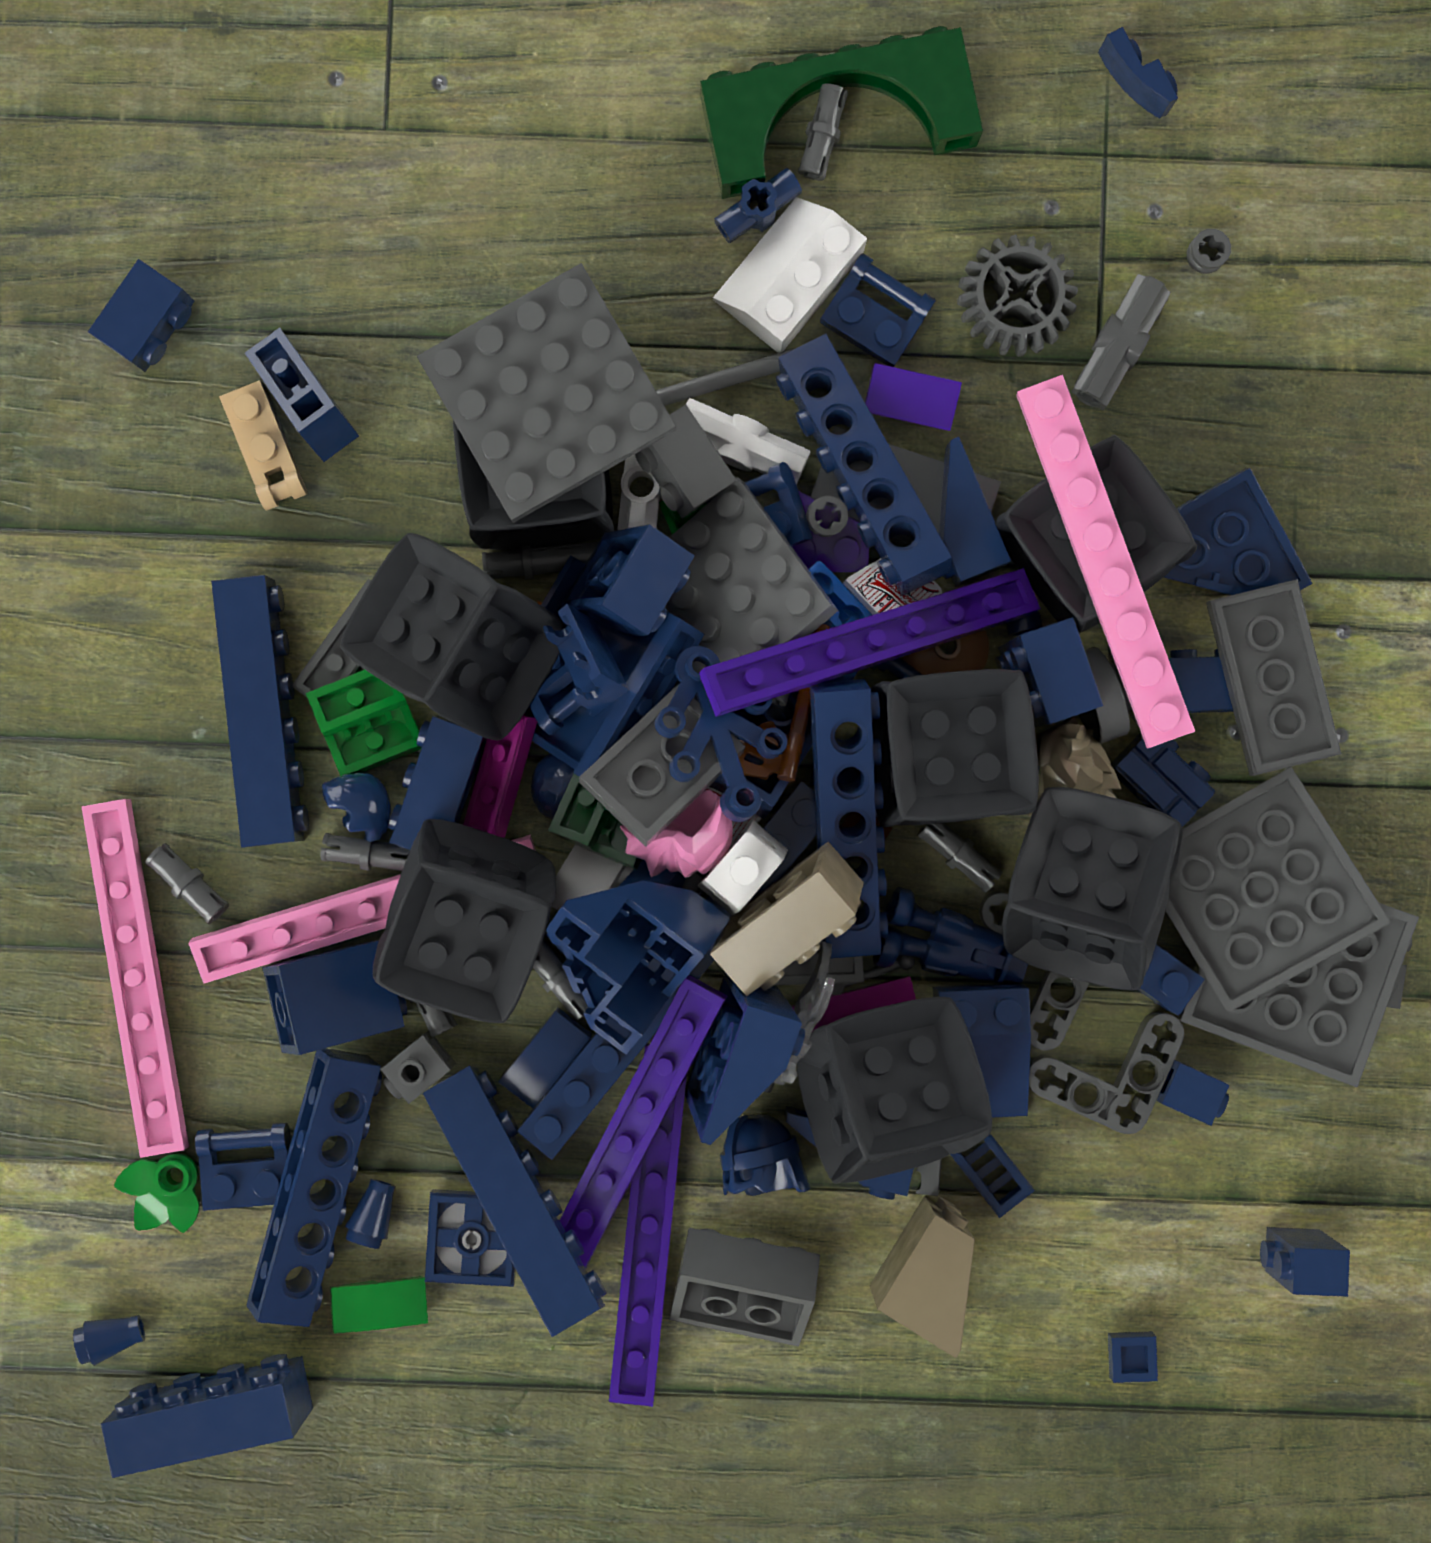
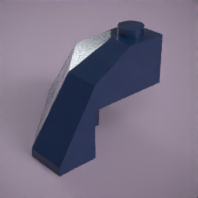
(632, 952)

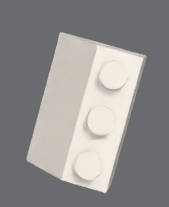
(791, 272)

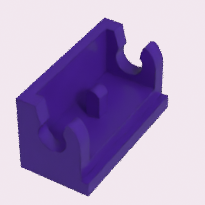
(912, 396)

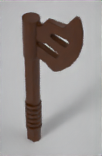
(787, 764)

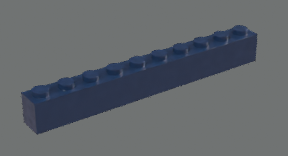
(602, 1063)

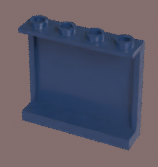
(646, 667)

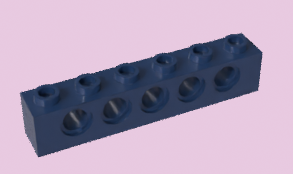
(819, 366)
(830, 707)
(295, 1300)

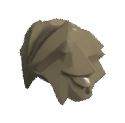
(1074, 760)

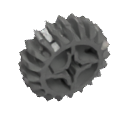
(1007, 281)

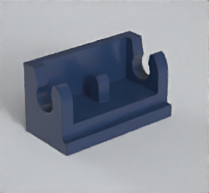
(587, 660)

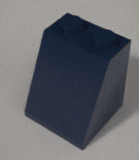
(330, 999)

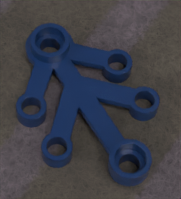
(720, 731)

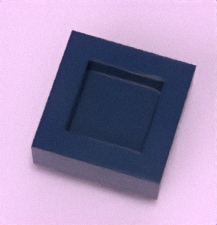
(1132, 1357)

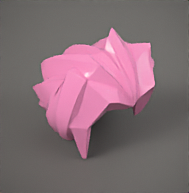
(689, 842)

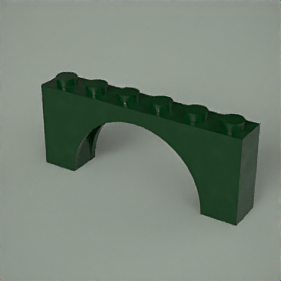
(920, 72)

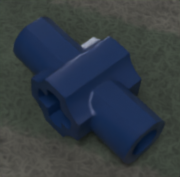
(774, 193)

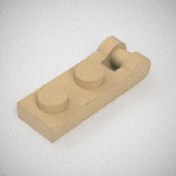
(263, 444)

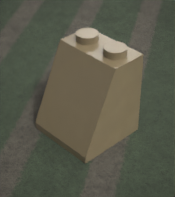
(929, 1275)

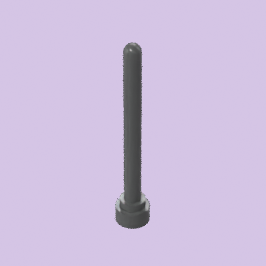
(720, 379)

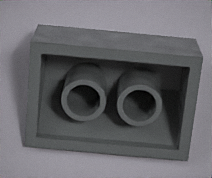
(745, 1286)

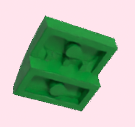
(363, 722)

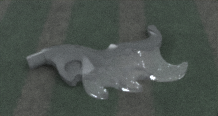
(810, 1008)

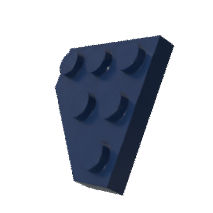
(1237, 540)

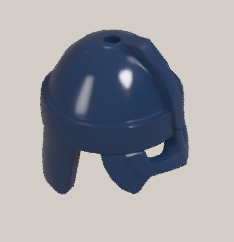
(761, 1157)

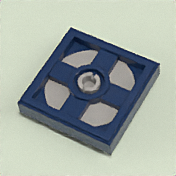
(464, 1243)

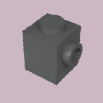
(417, 1068)

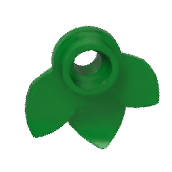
(160, 1196)

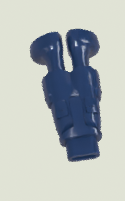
(954, 946)

